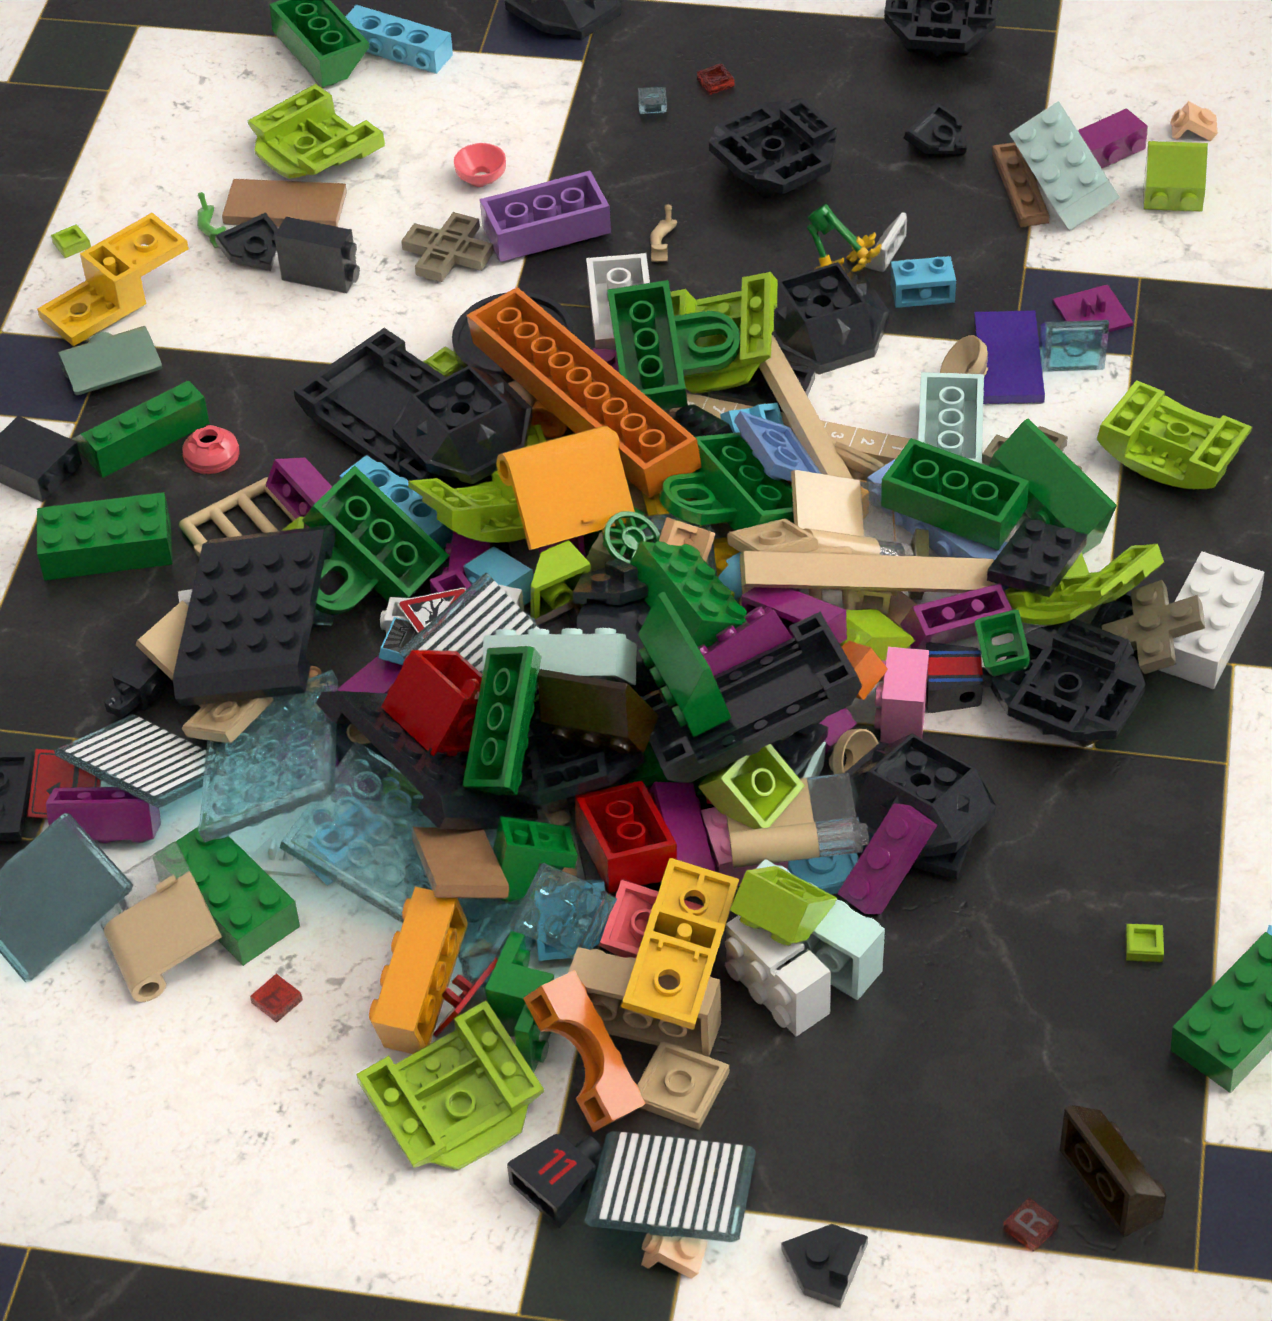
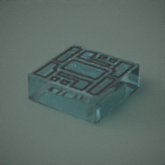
(652, 100)

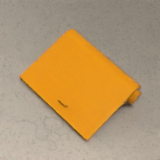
(567, 485)

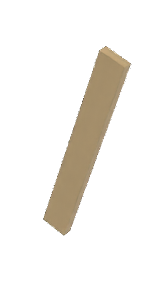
(801, 414)
(863, 572)

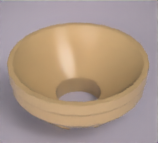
(966, 357)
(858, 463)
(855, 744)

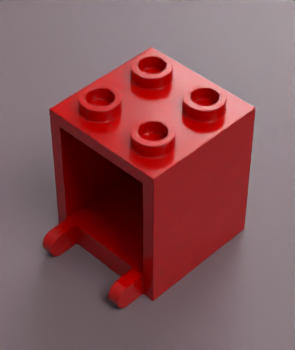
(436, 700)

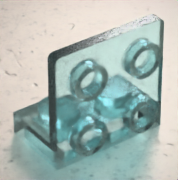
(563, 910)

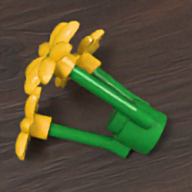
(825, 220)

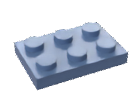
(774, 446)

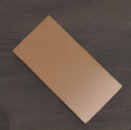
(282, 199)
(460, 863)

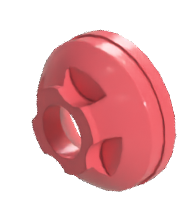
(480, 158)
(212, 456)

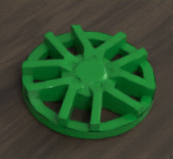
(629, 536)

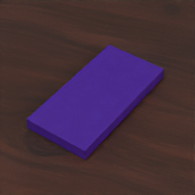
(1013, 357)

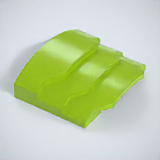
(307, 136)
(754, 316)
(1169, 439)
(478, 512)
(1085, 590)
(455, 1094)

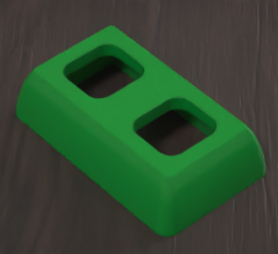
(998, 625)

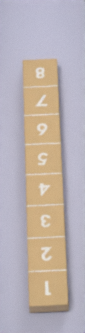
(875, 444)

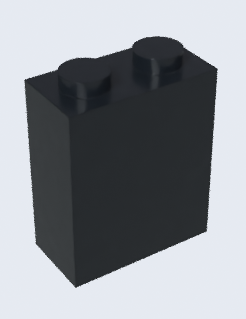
(316, 255)
(36, 458)

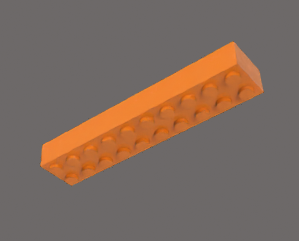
(582, 388)

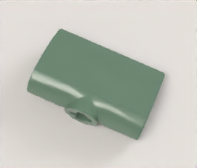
(109, 359)

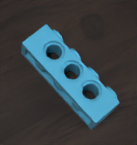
(402, 39)
(405, 498)

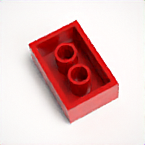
(624, 834)

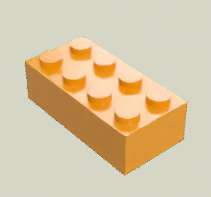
(418, 971)

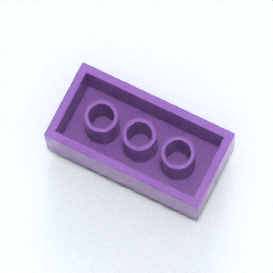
(545, 216)

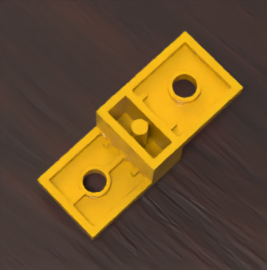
(112, 279)
(680, 944)

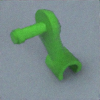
(204, 218)

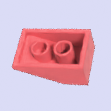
(629, 919)

